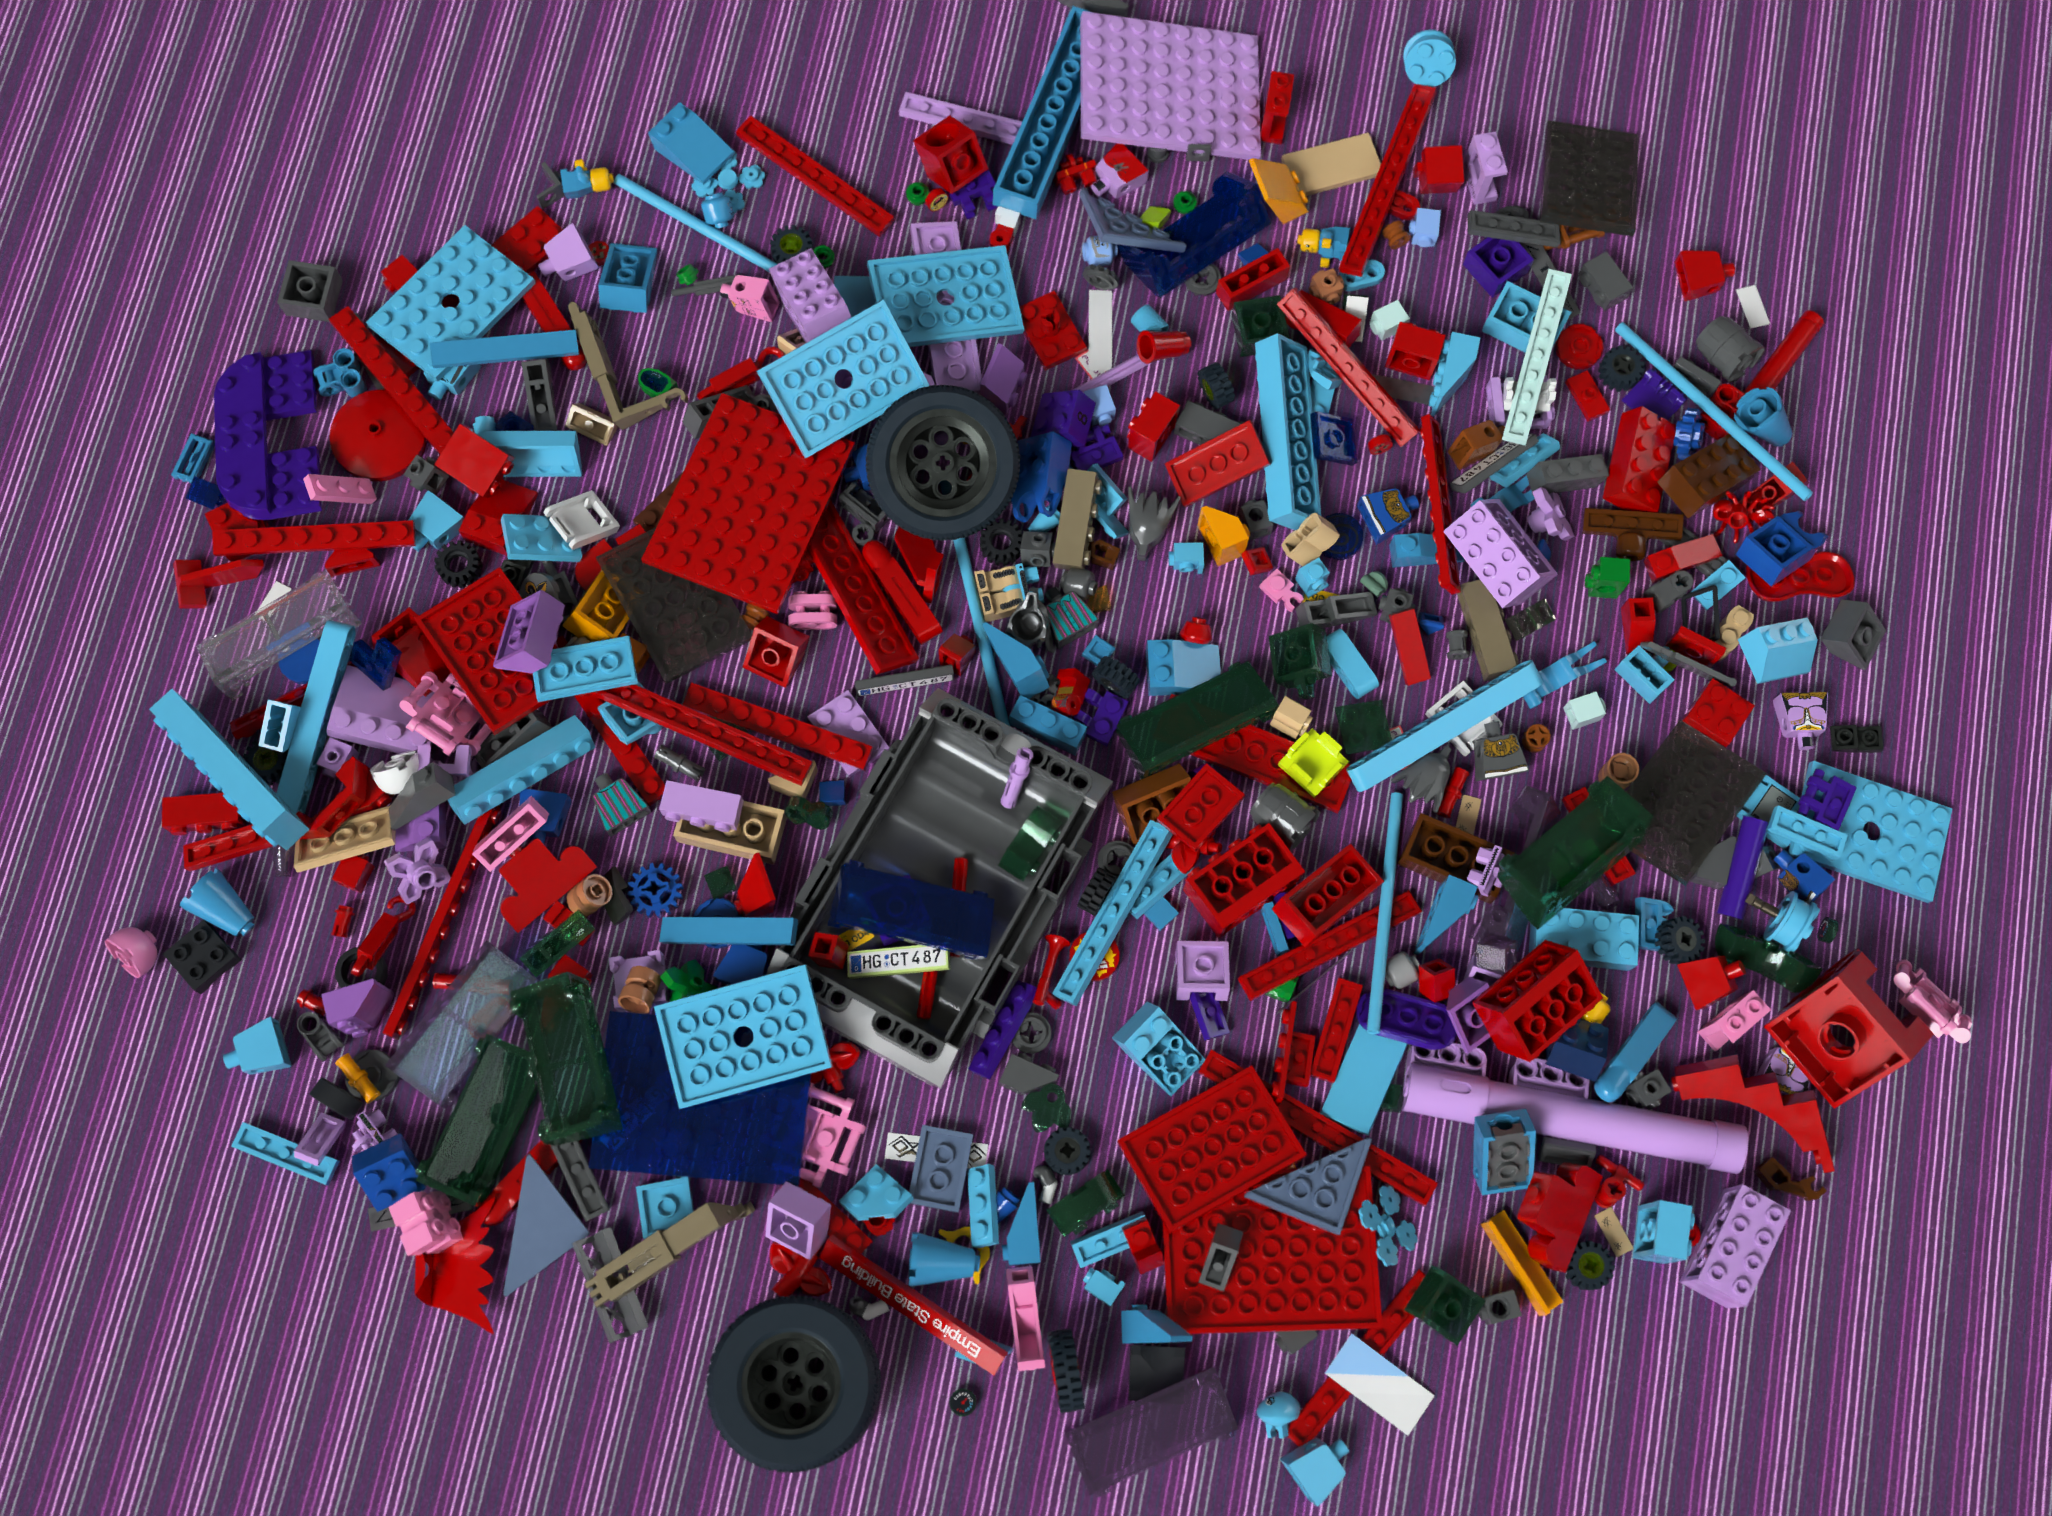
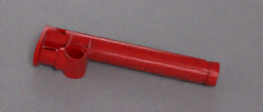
(1770, 374)

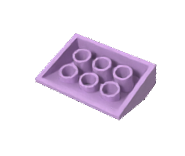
(374, 716)

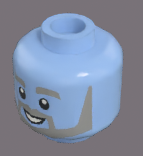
(1098, 252)

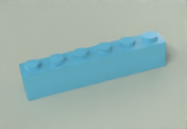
(520, 769)

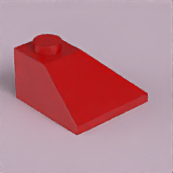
(755, 892)

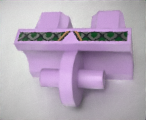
(368, 1125)

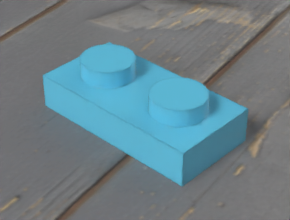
(1724, 578)

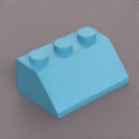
(1780, 650)

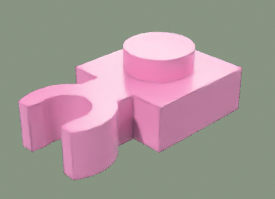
(1279, 587)

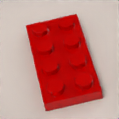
(1217, 463)

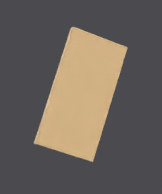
(1334, 164)
(354, 837)

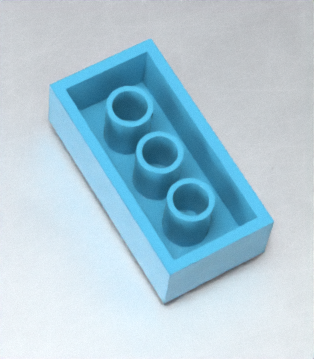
(1600, 937)

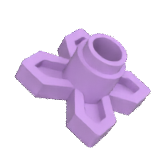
(1550, 515)
(417, 872)

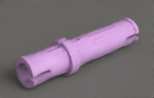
(1018, 772)

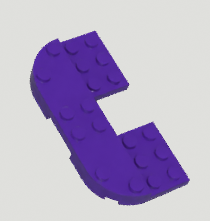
(244, 399)

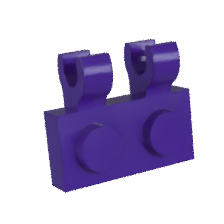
(980, 186)
(1106, 717)

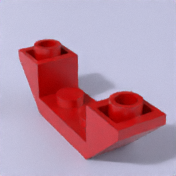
(354, 777)

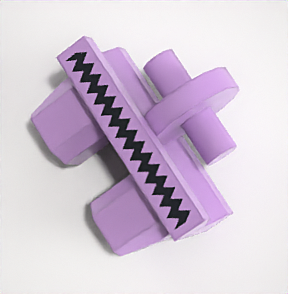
(1486, 879)

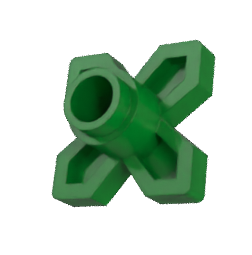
(686, 981)

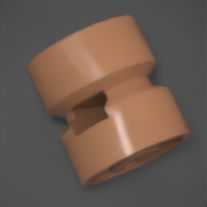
(1621, 769)
(589, 894)
(639, 990)

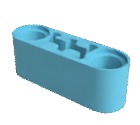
(1350, 665)

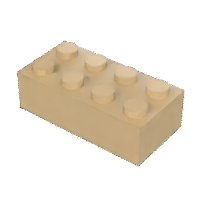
(757, 831)

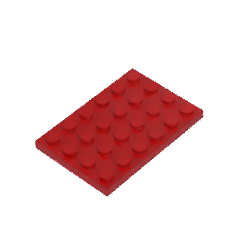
(467, 637)
(1211, 1149)

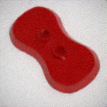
(1823, 576)

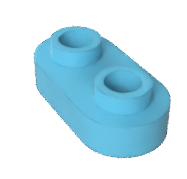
(1365, 281)

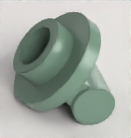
(1375, 582)

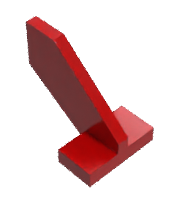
(922, 561)
(193, 581)

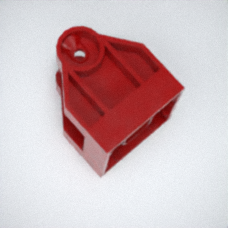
(1846, 1000)

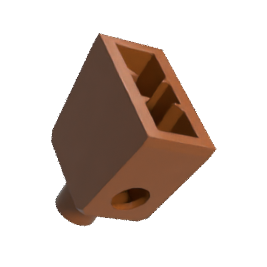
(1476, 443)

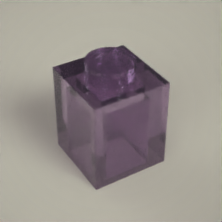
(1496, 953)

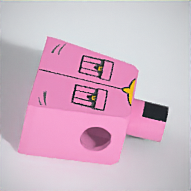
(752, 297)

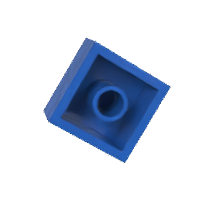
(387, 1172)

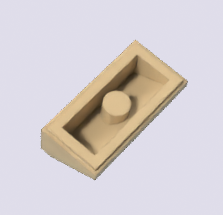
(591, 423)

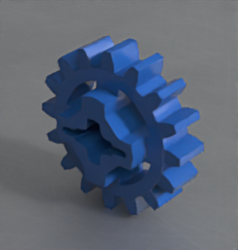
(1689, 433)
(645, 891)

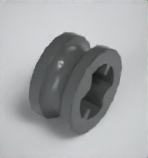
(862, 527)

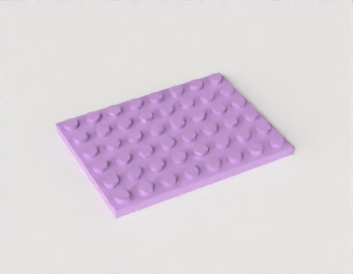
(1169, 86)

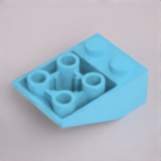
(1455, 364)
(1159, 1048)

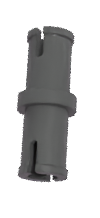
(679, 762)

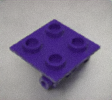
(1655, 395)

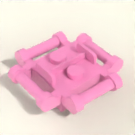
(446, 716)
(1931, 1004)
(824, 1135)

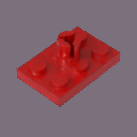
(1051, 331)
(1200, 807)

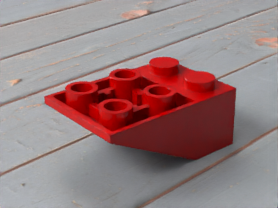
(417, 652)

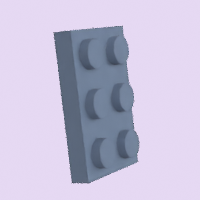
(940, 1168)

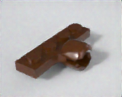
(1632, 529)

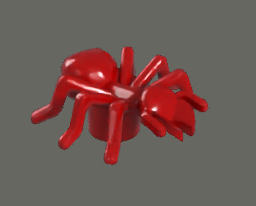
(1738, 515)

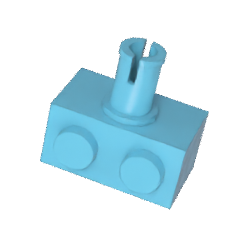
(1645, 673)

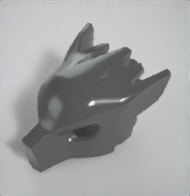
(1148, 521)
(1031, 622)
(1427, 777)

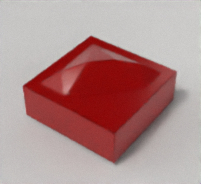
(1257, 560)

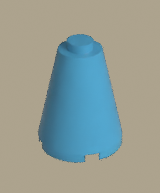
(1764, 416)
(219, 904)
(939, 1260)

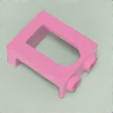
(1734, 1020)

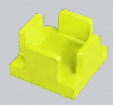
(1313, 761)

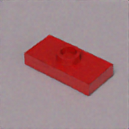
(1587, 396)

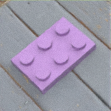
(848, 719)

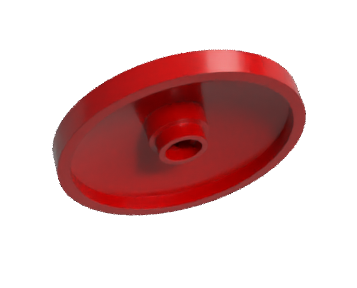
(375, 437)

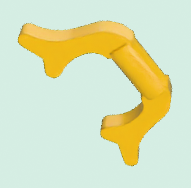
(951, 1236)

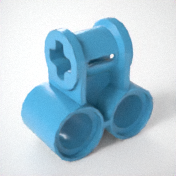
(340, 376)

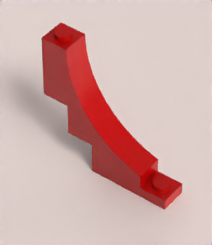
(1794, 1112)

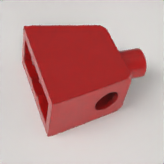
(1701, 273)
(1710, 979)

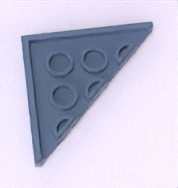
(1126, 228)
(1319, 1190)
(542, 1227)

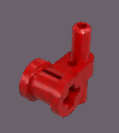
(1613, 1187)

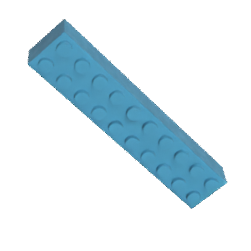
(1045, 127)

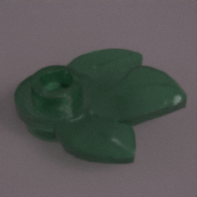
(1045, 1111)

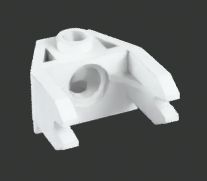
(1546, 396)

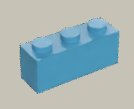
(1047, 725)

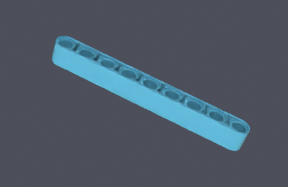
(314, 715)
(1444, 725)

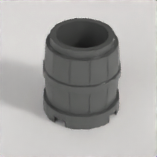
(1729, 348)
(1285, 813)

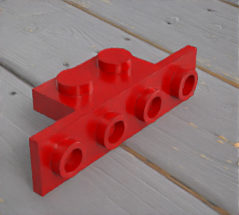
(1295, 1056)

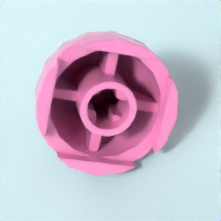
(134, 949)

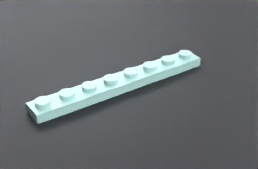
(1536, 357)

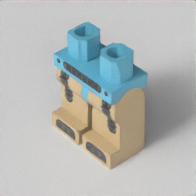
(1004, 589)

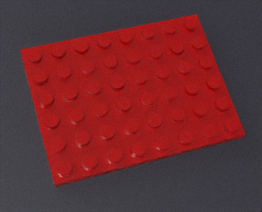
(746, 506)
(1283, 1273)

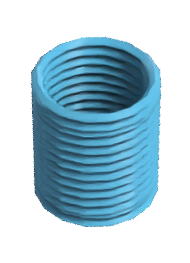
(1148, 319)

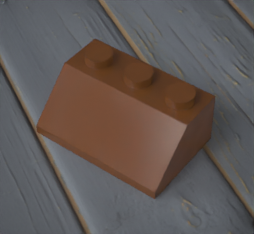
(1148, 798)

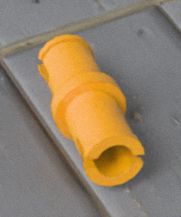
(357, 1078)

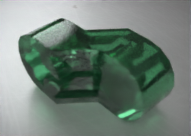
(803, 811)

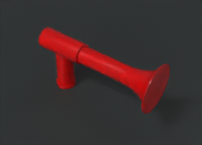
(1056, 944)

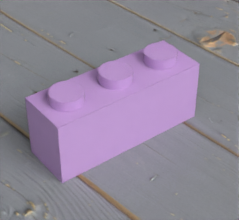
(701, 806)

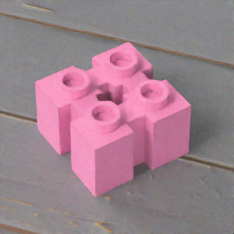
(426, 1222)

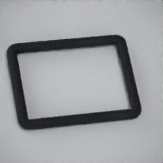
(1715, 606)

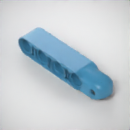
(1634, 1052)

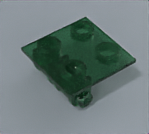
(1363, 726)

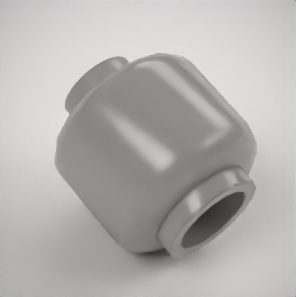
(1401, 970)

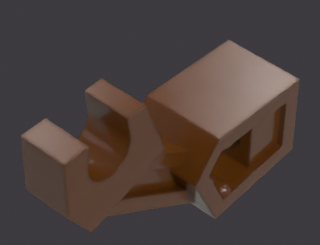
(1110, 558)
(1800, 1188)

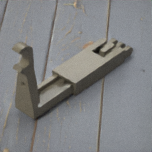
(604, 374)
(662, 1250)

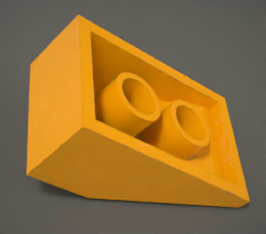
(1280, 189)
(597, 613)

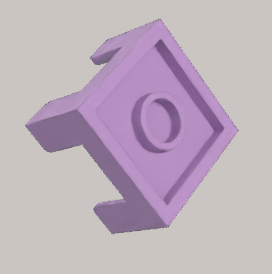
(463, 764)
(621, 967)
(1202, 968)

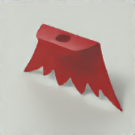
(457, 1273)

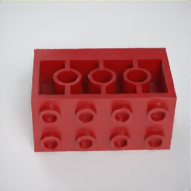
(1246, 895)
(1537, 1000)

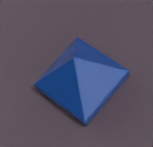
(1430, 622)

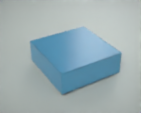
(1097, 650)
(1161, 913)

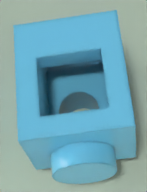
(1187, 557)
(1312, 577)
(1102, 1285)

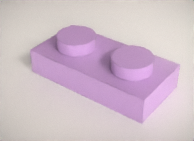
(319, 1139)

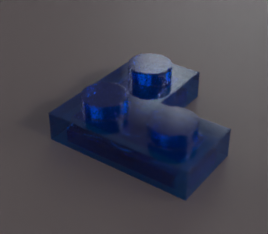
(376, 663)

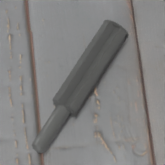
(704, 287)

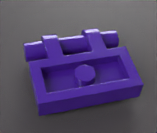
(1102, 453)
(1834, 801)

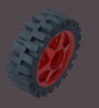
(1066, 1370)

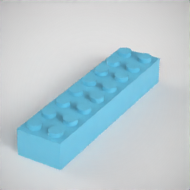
(1287, 430)
(228, 771)

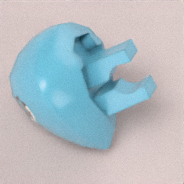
(1277, 1411)

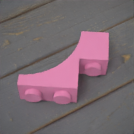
(1025, 1318)

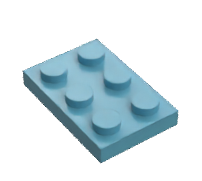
(535, 539)

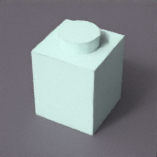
(1386, 320)
(1585, 710)

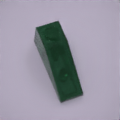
(556, 943)

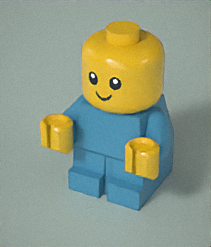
(583, 182)
(1329, 242)

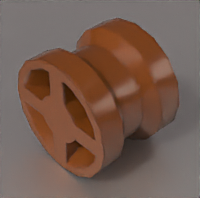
(1396, 234)
(754, 615)
(1539, 734)

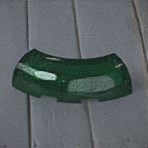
(1766, 958)

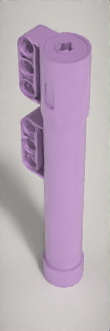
(1563, 1110)

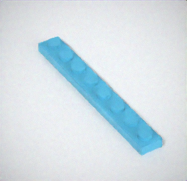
(1112, 913)

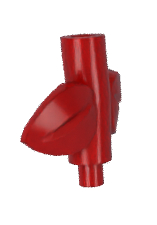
(1185, 857)
(843, 1056)
(798, 1272)

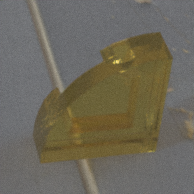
(1100, 601)

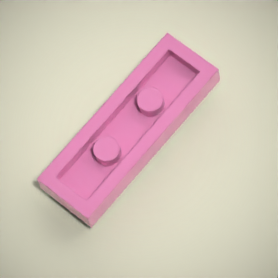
(339, 489)

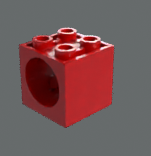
(950, 154)

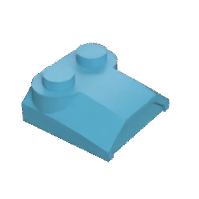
(625, 724)

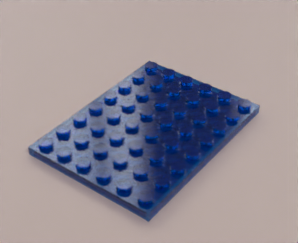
(731, 1138)

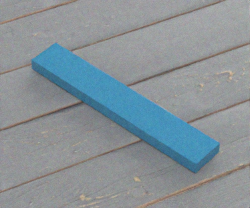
(504, 348)
(728, 930)

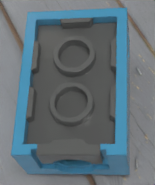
(1503, 1151)

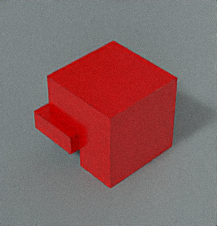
(1440, 169)

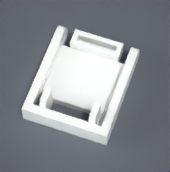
(576, 522)
(1471, 735)

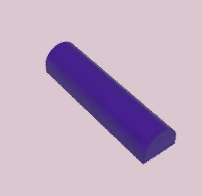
(1743, 867)

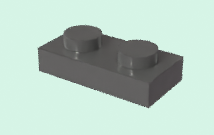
(1702, 380)

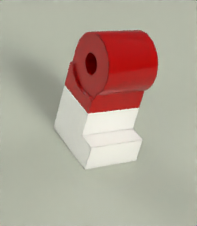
(1008, 224)

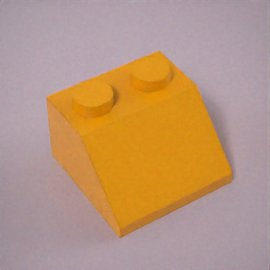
(1223, 534)

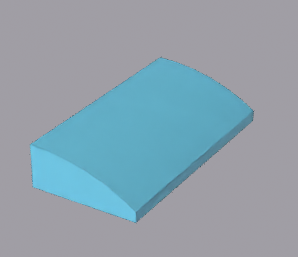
(539, 452)

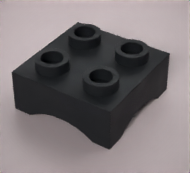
(201, 956)
(1153, 1369)

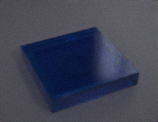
(1333, 438)

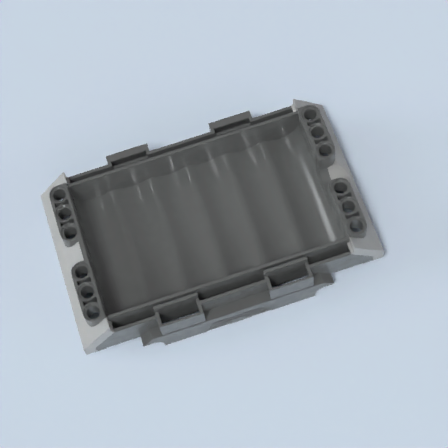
(925, 812)

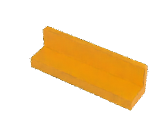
(1524, 1269)

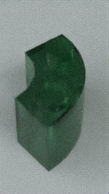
(1030, 843)
(1085, 1203)

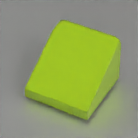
(1155, 217)

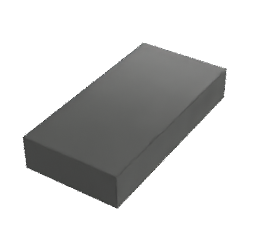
(1560, 1151)

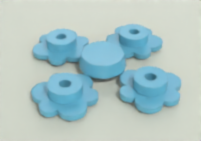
(728, 179)
(1385, 1225)

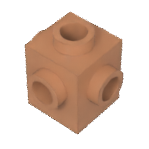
(1327, 286)

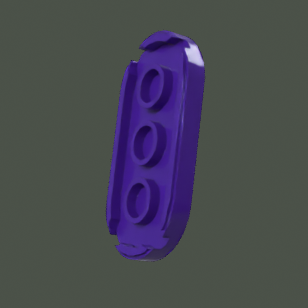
(1411, 1020)

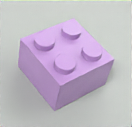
(798, 1220)

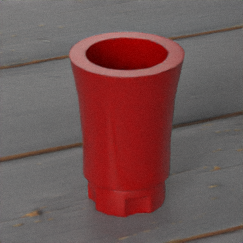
(1162, 345)

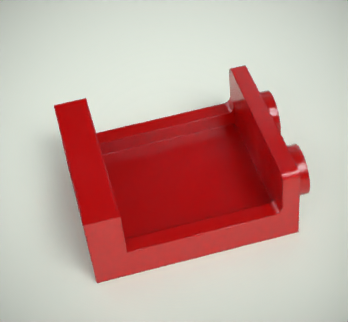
(1276, 107)
(475, 461)

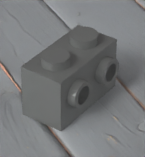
(1605, 281)

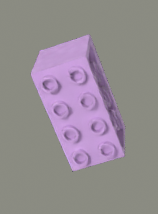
(809, 295)
(1500, 552)
(1735, 1246)

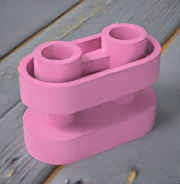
(805, 603)

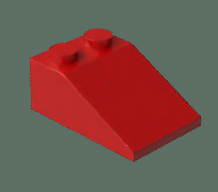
(483, 519)

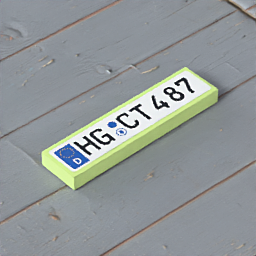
(896, 961)

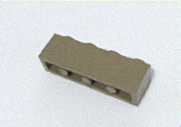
(1076, 519)
(1486, 630)

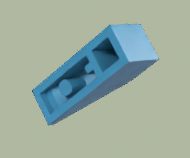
(1414, 550)
(1023, 1238)
(1150, 1327)

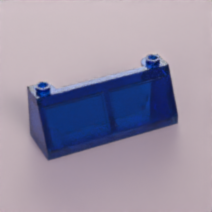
(1208, 231)
(912, 911)

